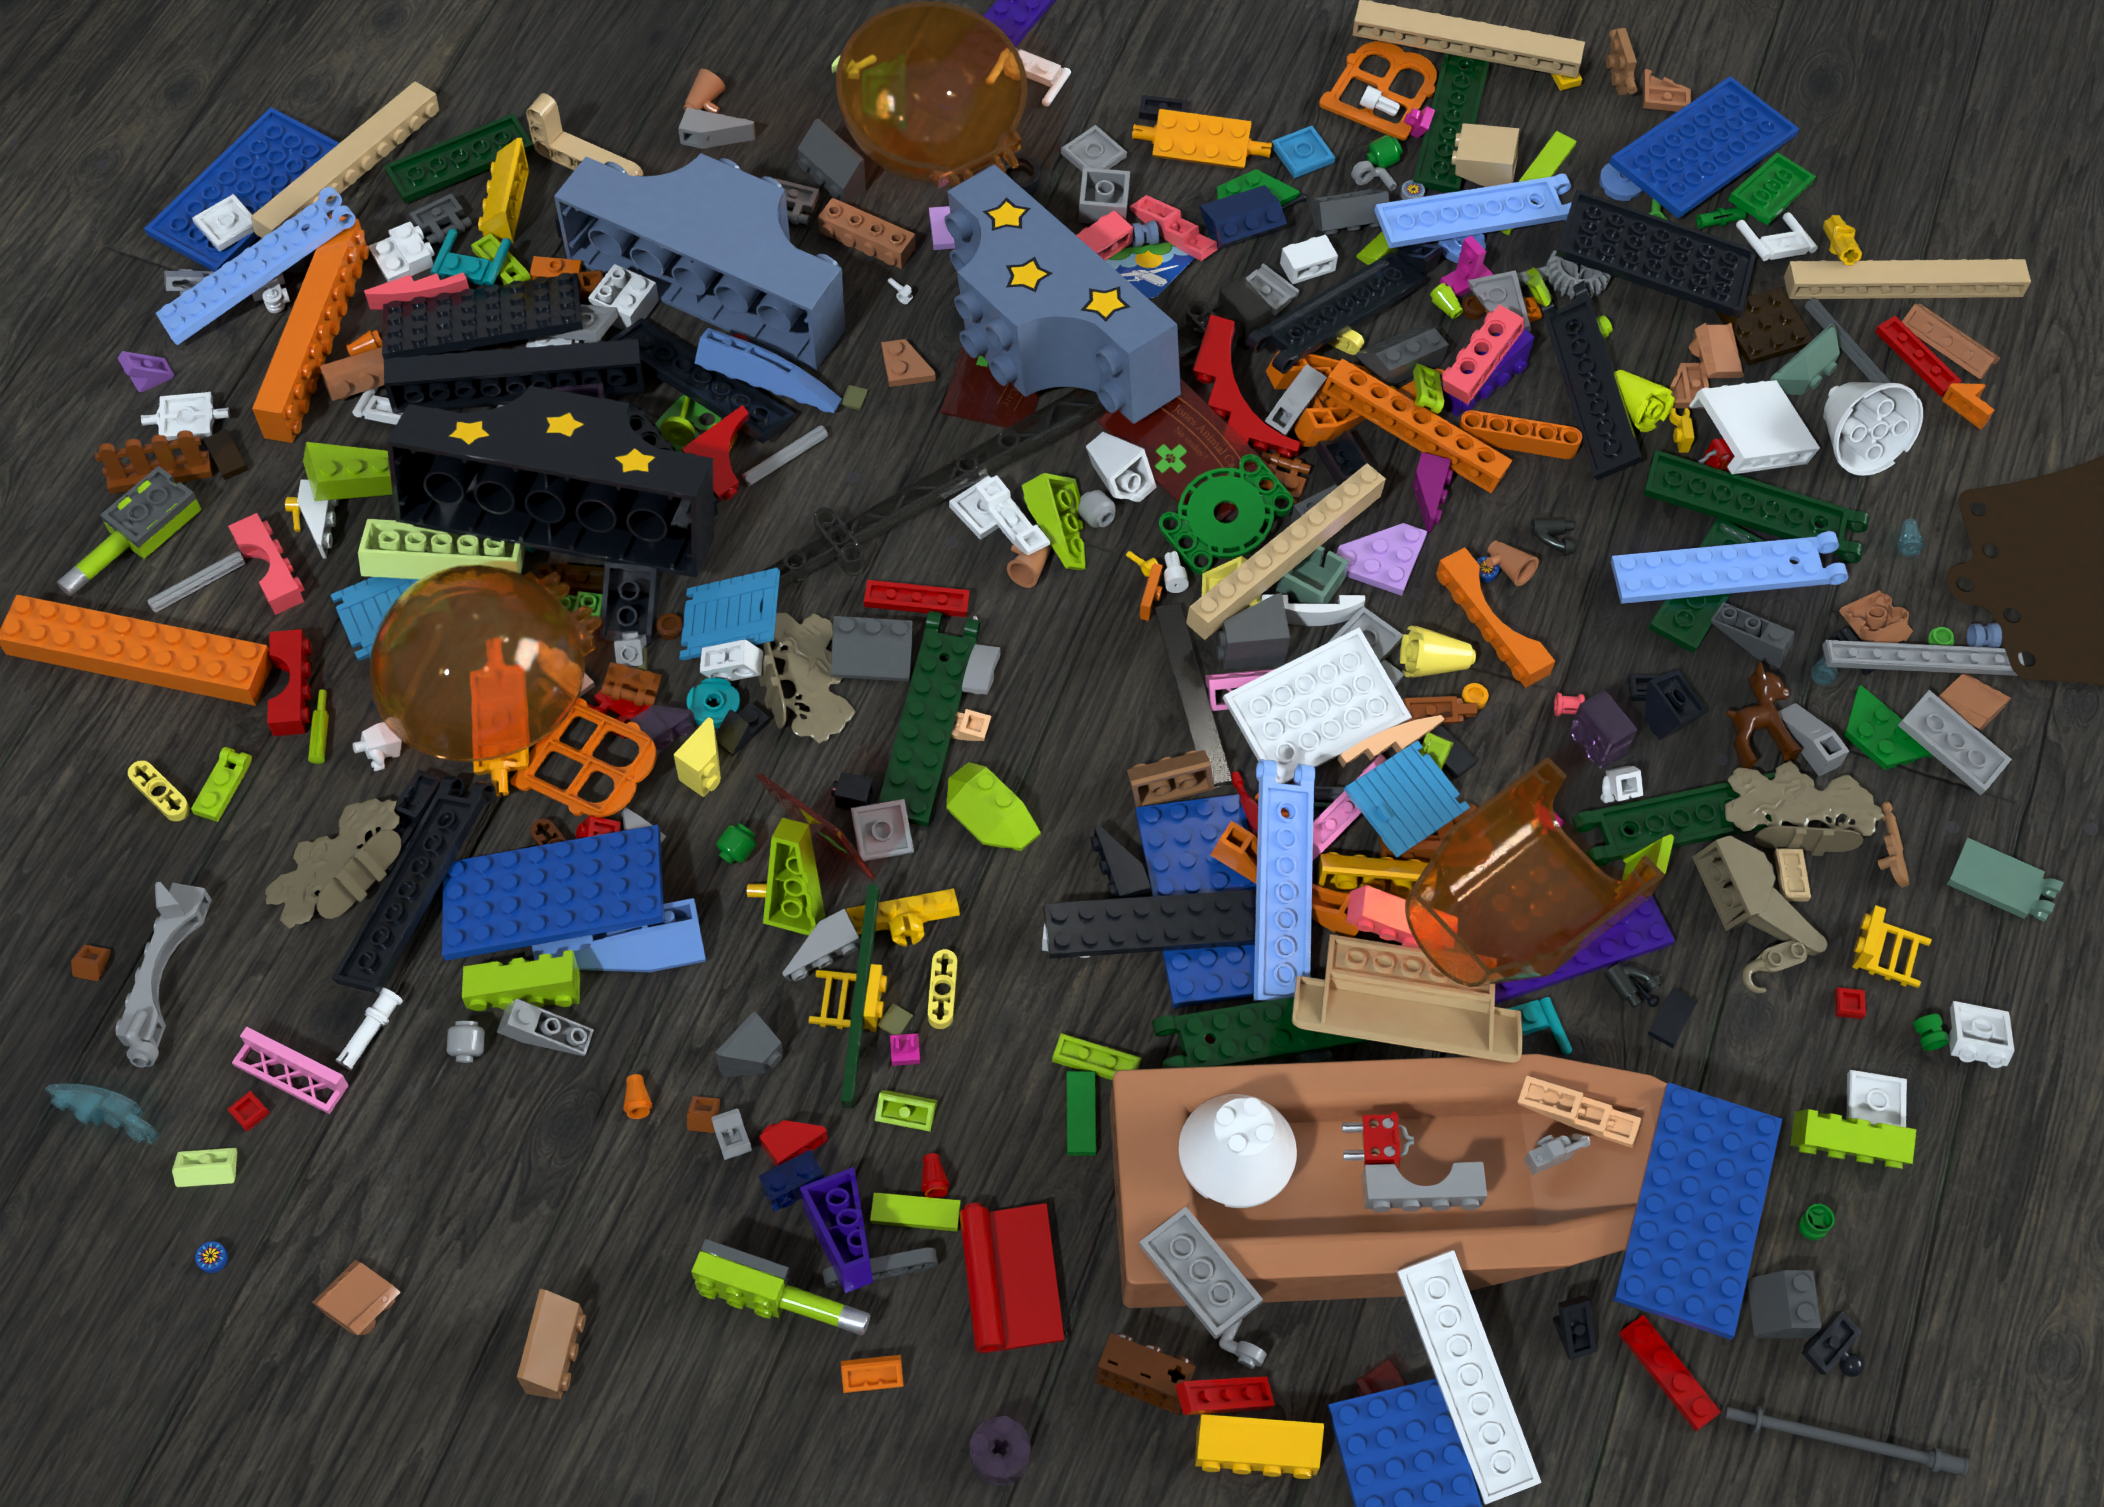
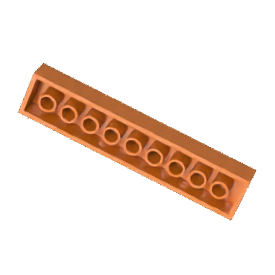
(310, 334)
(136, 650)

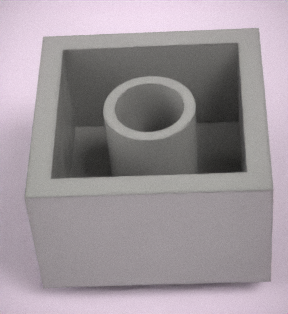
(1102, 193)

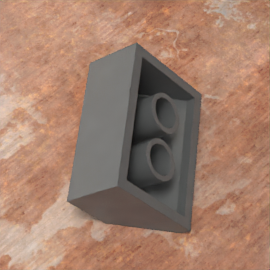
(832, 163)
(1346, 210)
(1397, 356)
(871, 648)

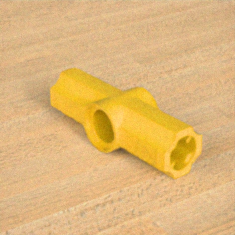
(1842, 240)

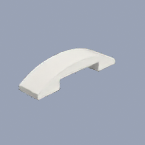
(1009, 517)
(1322, 613)

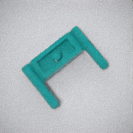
(475, 269)
(1540, 1015)

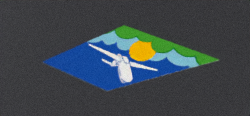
(1150, 266)

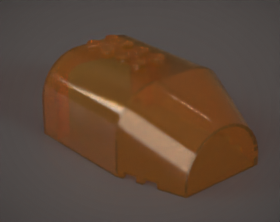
(1515, 892)

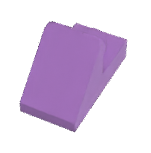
(145, 370)

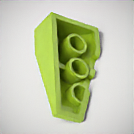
(1054, 506)

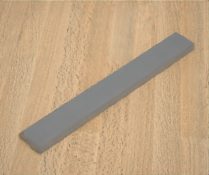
(1918, 657)

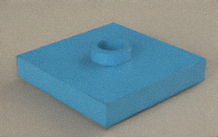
(1303, 151)

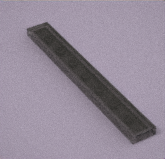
(1192, 690)

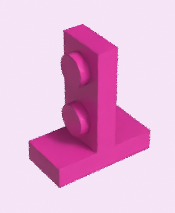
(1469, 267)

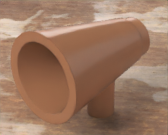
(704, 90)
(1514, 562)
(1027, 568)

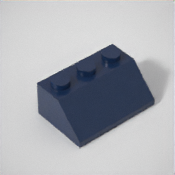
(1243, 216)

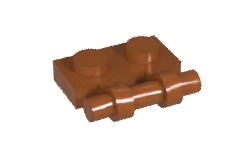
(1292, 482)
(631, 684)

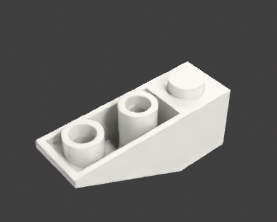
(318, 516)

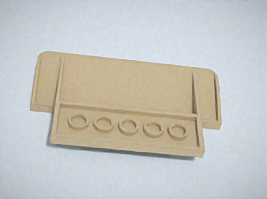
(1403, 1000)

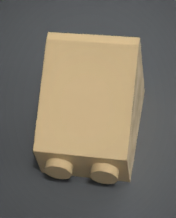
(1486, 154)

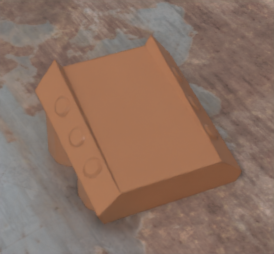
(1717, 351)
(1877, 619)
(1974, 700)
(356, 1298)

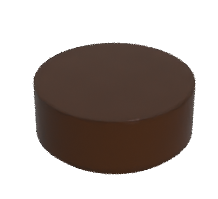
(1473, 308)
(669, 626)

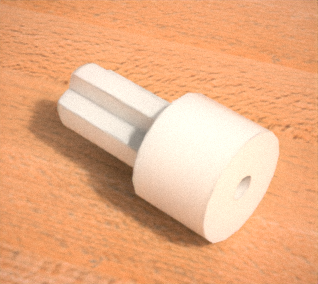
(1373, 99)
(1175, 575)

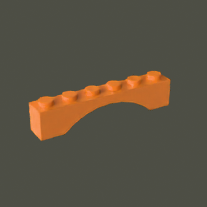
(1524, 656)
(1239, 851)

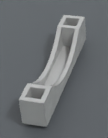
(166, 938)

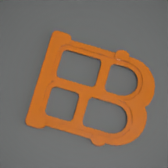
(1398, 61)
(624, 778)

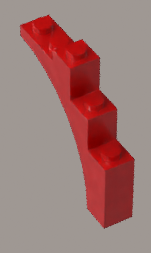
(1215, 366)

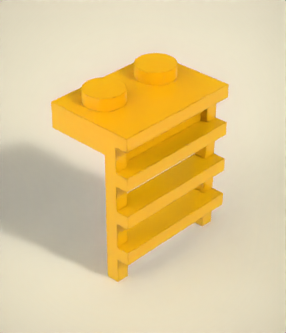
(1870, 945)
(873, 1006)

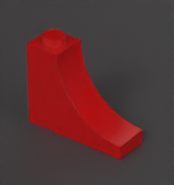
(716, 445)

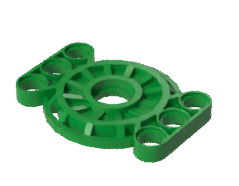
(1225, 539)

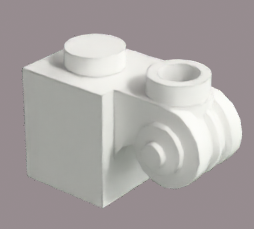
(273, 294)

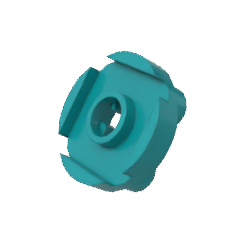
(713, 689)

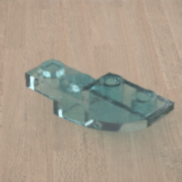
(100, 1105)

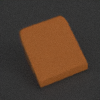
(588, 282)
(90, 962)
(700, 1113)

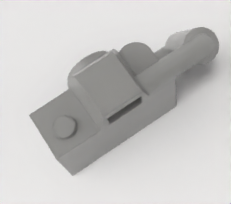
(183, 279)
(1554, 1151)

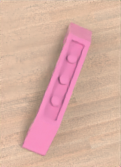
(1337, 816)

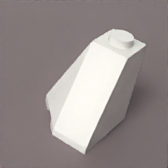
(1121, 467)

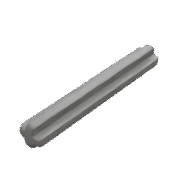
(785, 455)
(196, 581)

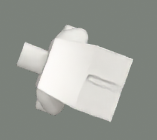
(378, 744)
(1622, 783)

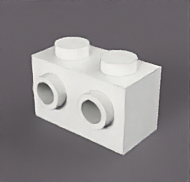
(1308, 259)

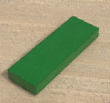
(1081, 1113)

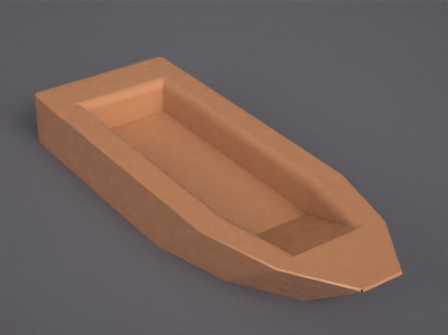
(1317, 1234)

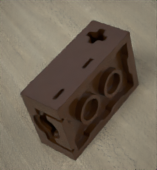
(1143, 1372)

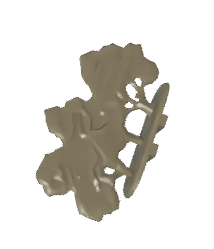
(810, 671)
(1795, 800)
(337, 865)

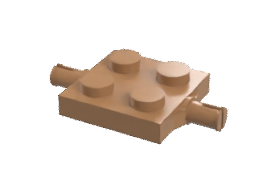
(1621, 62)

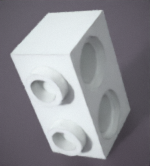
(731, 661)

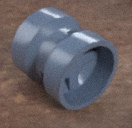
(1145, 233)
(1984, 635)

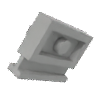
(1272, 288)

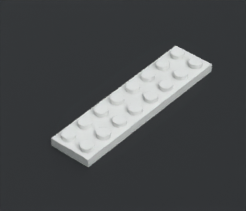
(1468, 1376)

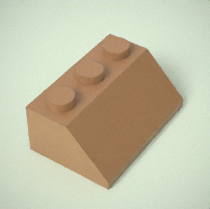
(1171, 778)
(551, 1346)

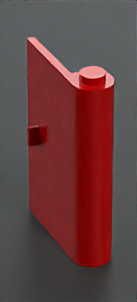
(1011, 1277)

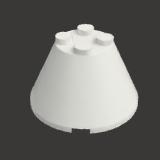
(1871, 424)
(1237, 1150)

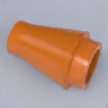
(368, 341)
(637, 1101)

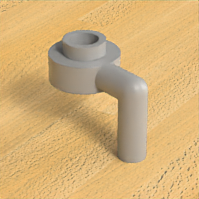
(1364, 172)
(140, 1052)
(1248, 1354)

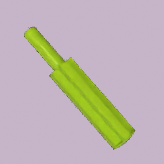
(319, 731)

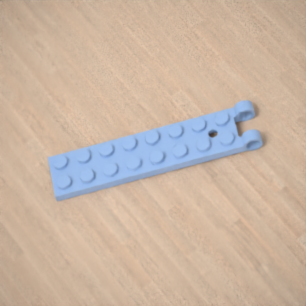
(1473, 211)
(255, 267)
(1726, 569)
(1283, 881)

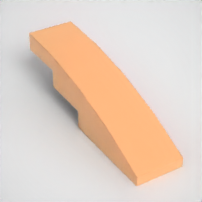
(1398, 737)
(1579, 1112)

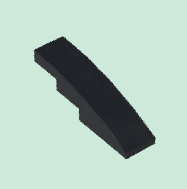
(412, 807)

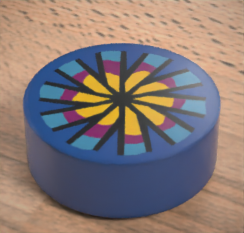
(1486, 573)
(211, 1257)

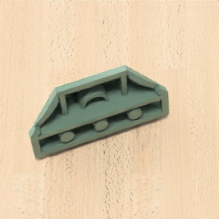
(1810, 364)

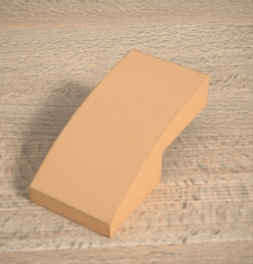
(971, 726)

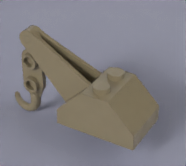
(1743, 892)

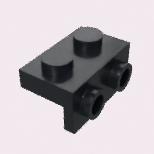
(1341, 457)

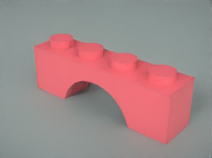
(278, 584)

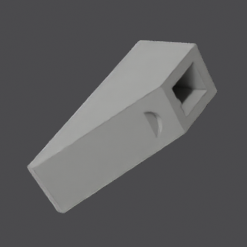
(710, 129)
(1295, 400)
(1819, 742)
(828, 940)
(544, 1029)

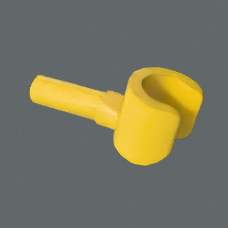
(291, 505)
(1145, 566)

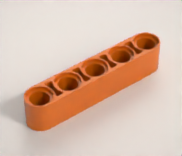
(1522, 434)

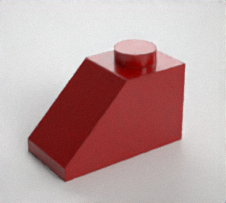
(791, 1139)

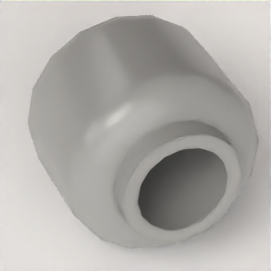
(1096, 509)
(465, 1041)

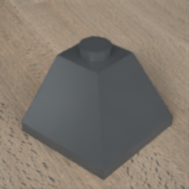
(749, 1049)

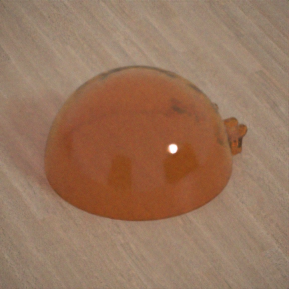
(932, 92)
(479, 661)

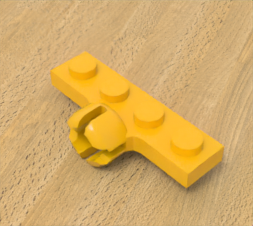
(906, 915)

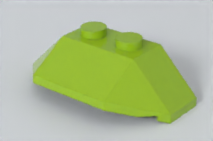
(989, 809)

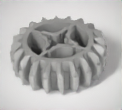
(1565, 275)

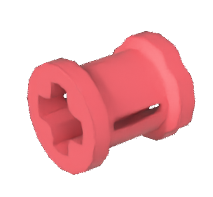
(1567, 704)

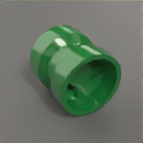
(1931, 1032)
(1821, 1217)

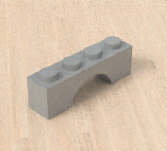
(1388, 1189)

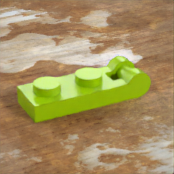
(487, 249)
(1428, 388)
(221, 784)

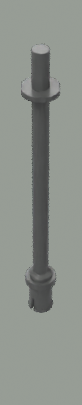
(1933, 1459)

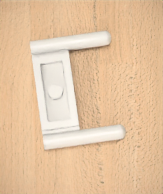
(1045, 73)
(1781, 244)
(375, 408)

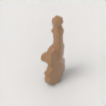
(1895, 849)

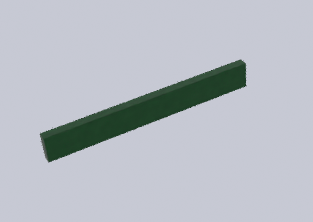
(861, 984)

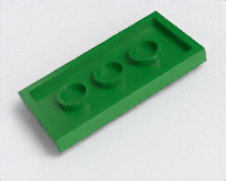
(1772, 188)

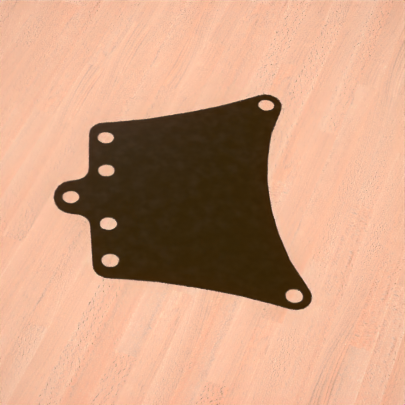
(2045, 570)

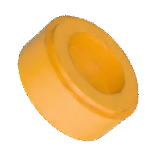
(1475, 694)

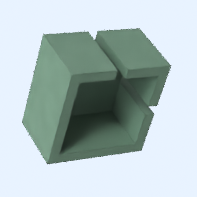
(1312, 582)

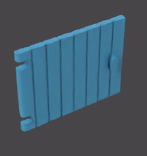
(365, 607)
(730, 612)
(1406, 799)

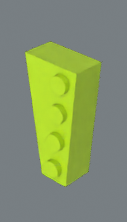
(534, 982)

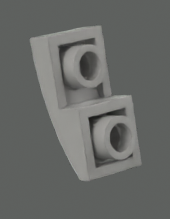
(980, 669)

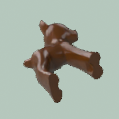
(1767, 689)

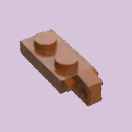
(1449, 707)

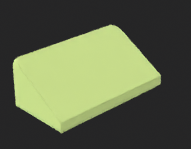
(205, 1167)

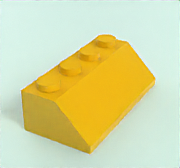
(505, 192)
(1352, 872)
(1259, 1446)

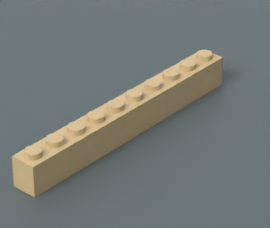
(1468, 38)
(351, 156)
(1907, 279)
(1285, 551)

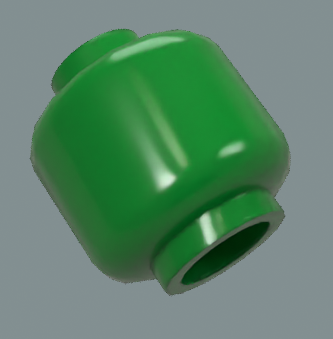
(1384, 152)
(736, 844)

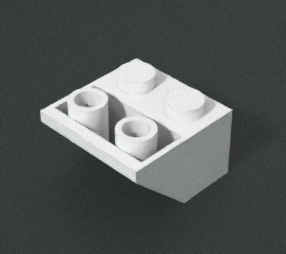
(628, 292)

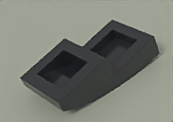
(1672, 1017)

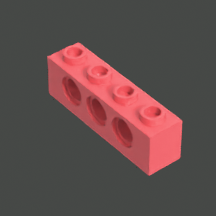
(1467, 385)

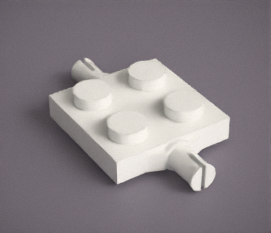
(186, 412)

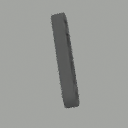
(892, 1265)

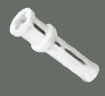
(375, 1018)

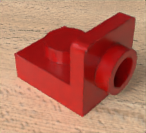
(596, 826)

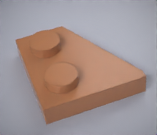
(1664, 94)
(904, 364)
(1687, 383)

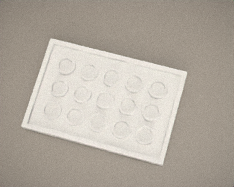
(1317, 705)

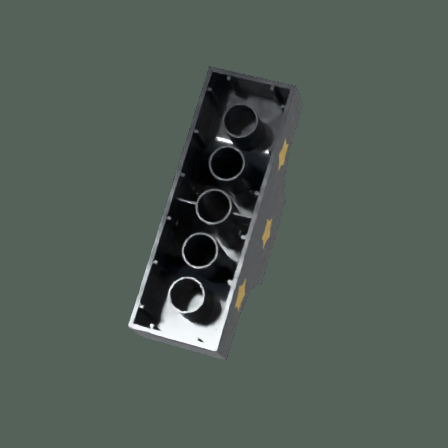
(554, 478)

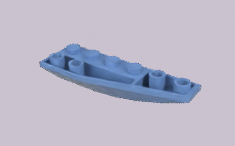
(762, 369)
(640, 948)

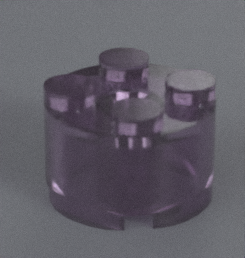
(1006, 1434)

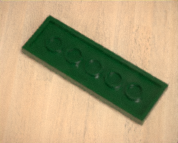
(454, 158)
(1689, 619)

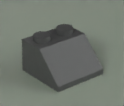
(1783, 1305)

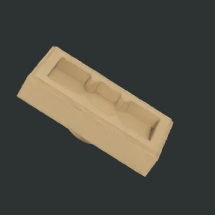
(1792, 874)

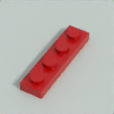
(1917, 355)
(916, 598)
(1669, 1373)
(1225, 1395)

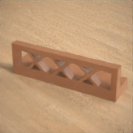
(1950, 340)

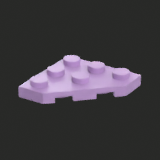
(1384, 557)

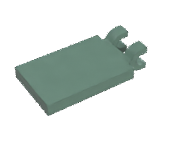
(2003, 881)

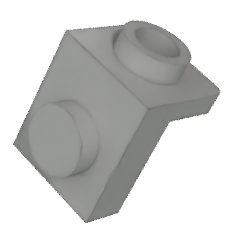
(629, 648)
(731, 1134)

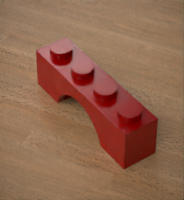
(288, 710)

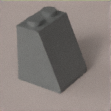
(1255, 636)

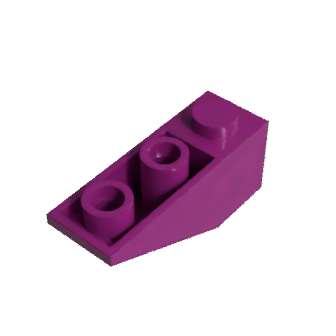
(1428, 487)

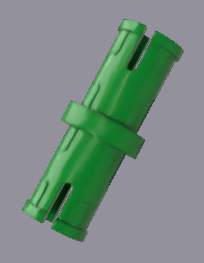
(1706, 219)

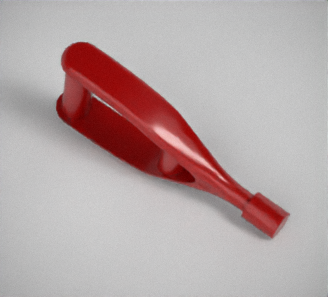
(1248, 804)

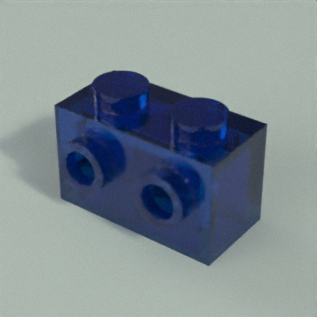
(783, 1182)

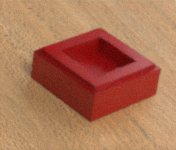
(1850, 1003)
(248, 1111)

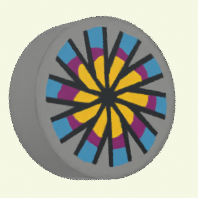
(1412, 190)

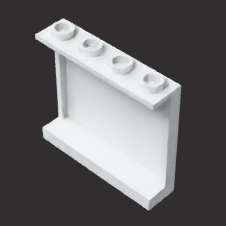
(1758, 426)

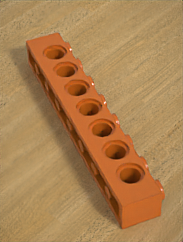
(1416, 425)

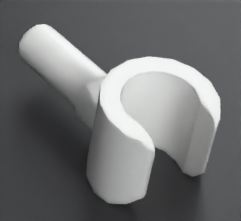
(903, 292)

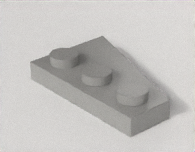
(1501, 290)

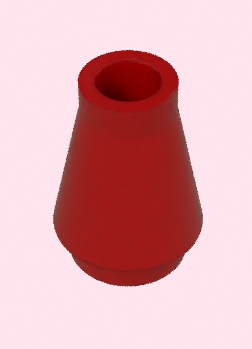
(934, 1179)

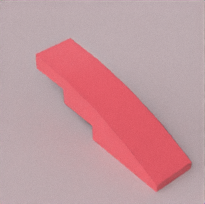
(1173, 228)
(406, 289)

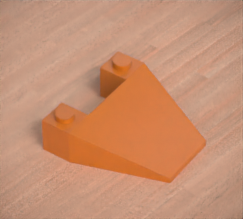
(1324, 416)

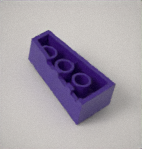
(1513, 362)
(838, 1223)

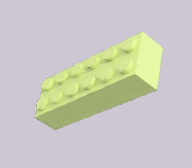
(414, 552)

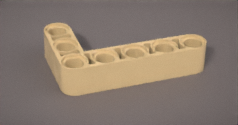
(563, 147)

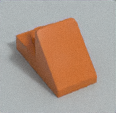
(1966, 401)

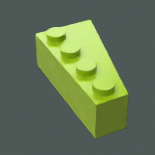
(346, 471)
(793, 882)
(1853, 1137)

